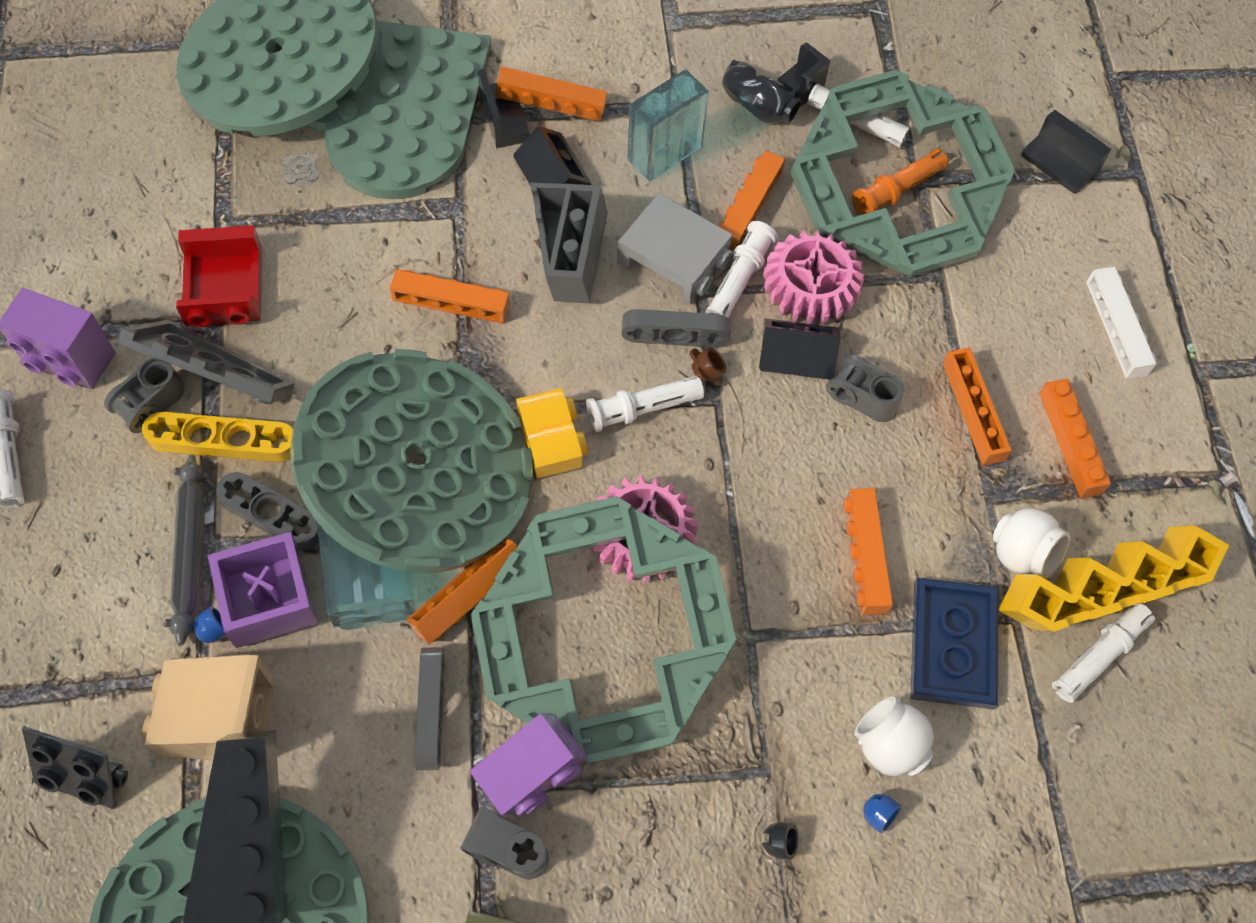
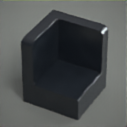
(807, 72)

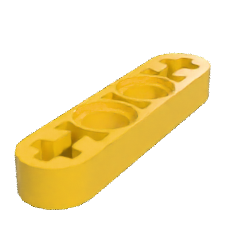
(219, 441)

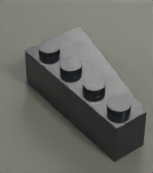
(240, 842)

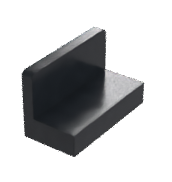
(504, 116)
(1066, 152)
(549, 159)
(799, 349)

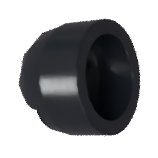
(782, 840)

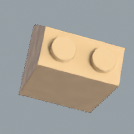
(205, 702)

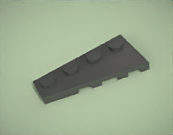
(203, 357)

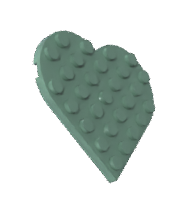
(410, 112)

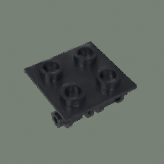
(73, 768)

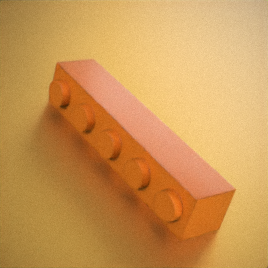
(550, 94)
(752, 197)
(450, 296)
(976, 407)
(1074, 438)
(868, 552)
(459, 595)

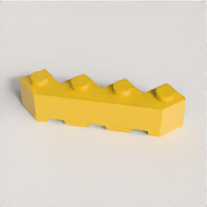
(1132, 577)

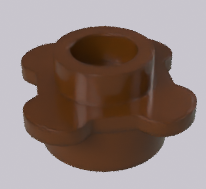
(708, 365)

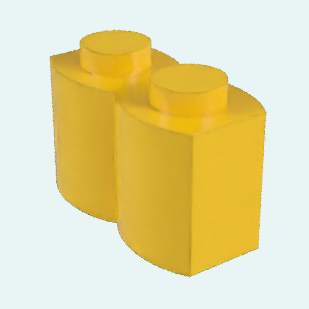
(550, 432)

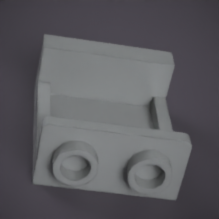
(676, 246)

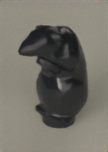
(760, 95)

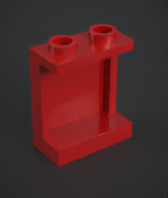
(220, 276)

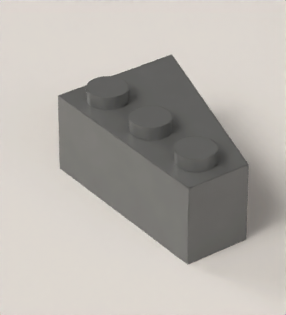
(571, 236)

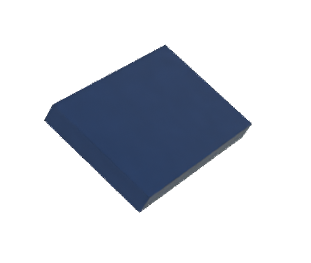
(955, 643)

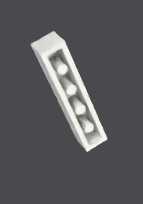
(1121, 322)

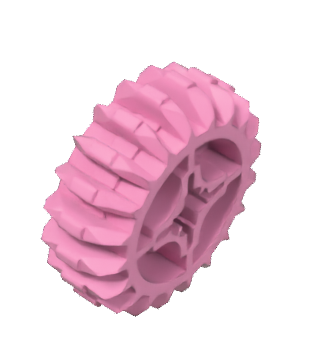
(791, 280)
(649, 497)

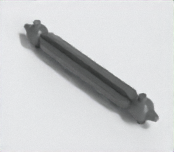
(186, 549)

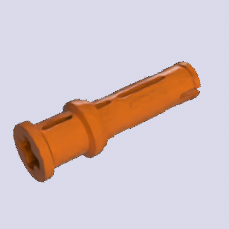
(888, 188)

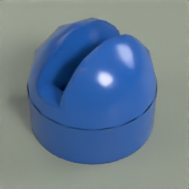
(209, 626)
(881, 811)

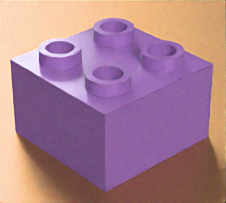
(56, 339)
(262, 590)
(529, 765)

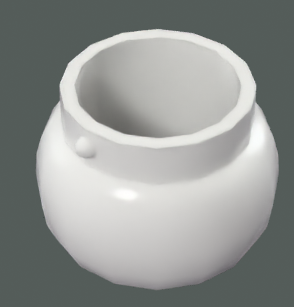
(1031, 542)
(896, 738)

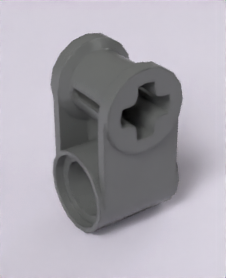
(864, 387)
(144, 394)
(498, 842)

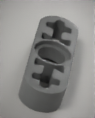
(676, 328)
(260, 496)
(430, 709)

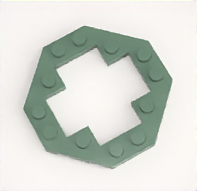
(874, 232)
(680, 676)

